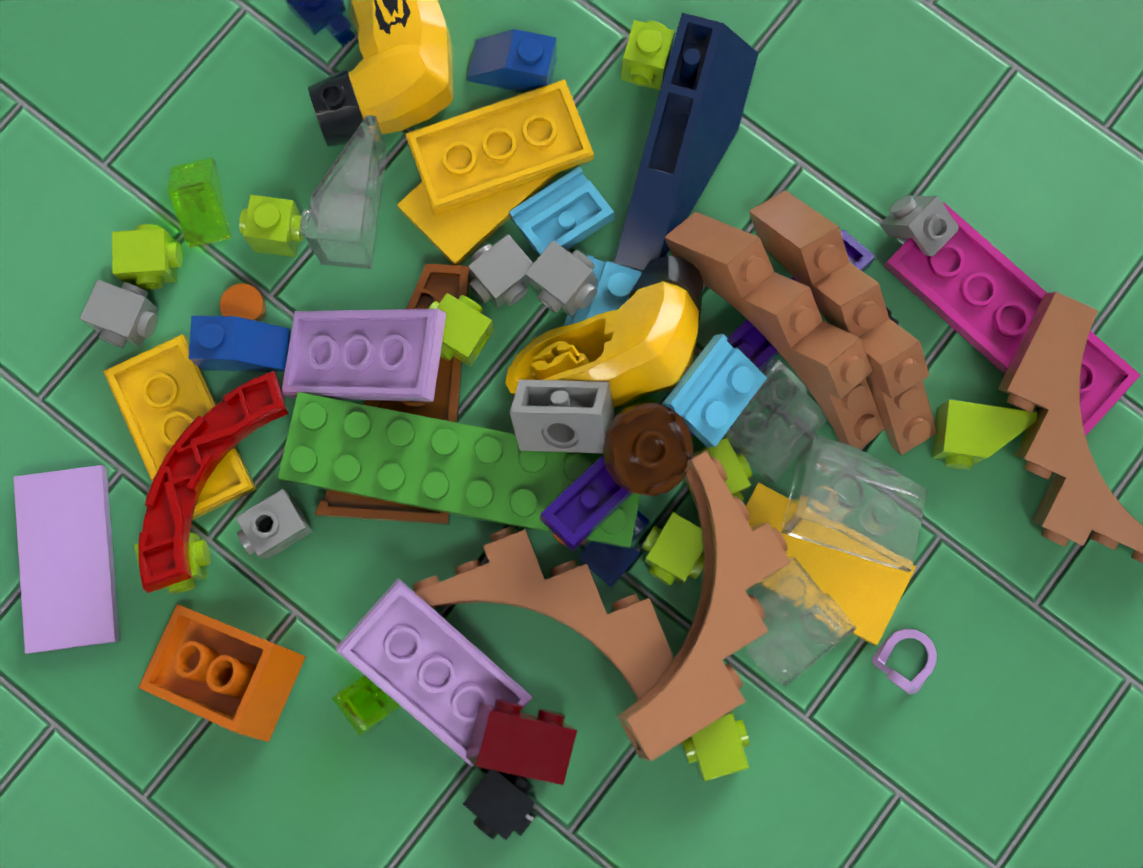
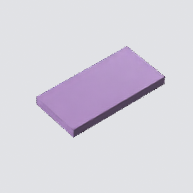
(365, 354)
(66, 559)
(427, 666)

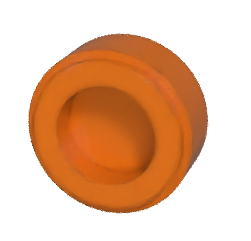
(243, 302)

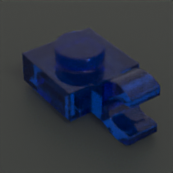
(323, 14)
(611, 561)

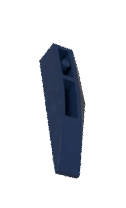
(688, 134)

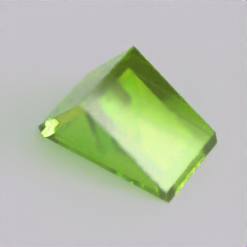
(199, 202)
(365, 705)

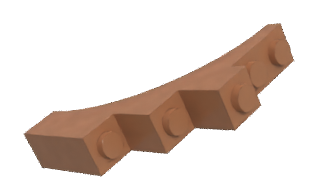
(852, 301)
(786, 314)
(1048, 377)
(513, 577)
(698, 683)

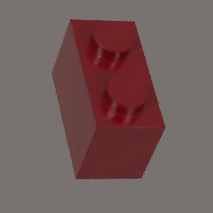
(522, 742)

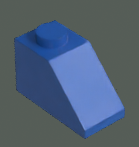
(514, 60)
(237, 344)

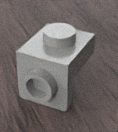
(921, 219)

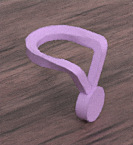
(884, 651)

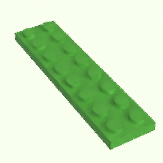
(435, 466)

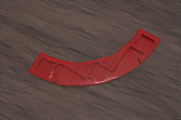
(185, 470)

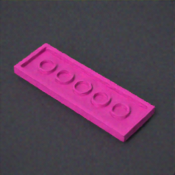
(993, 306)

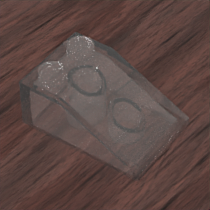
(347, 202)
(854, 504)

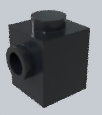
(502, 804)

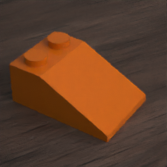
(222, 673)

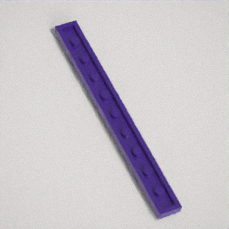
(597, 495)

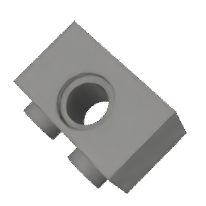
(562, 415)

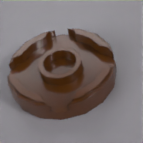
(647, 449)

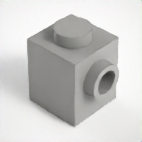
(500, 273)
(563, 279)
(120, 314)
(287, 528)

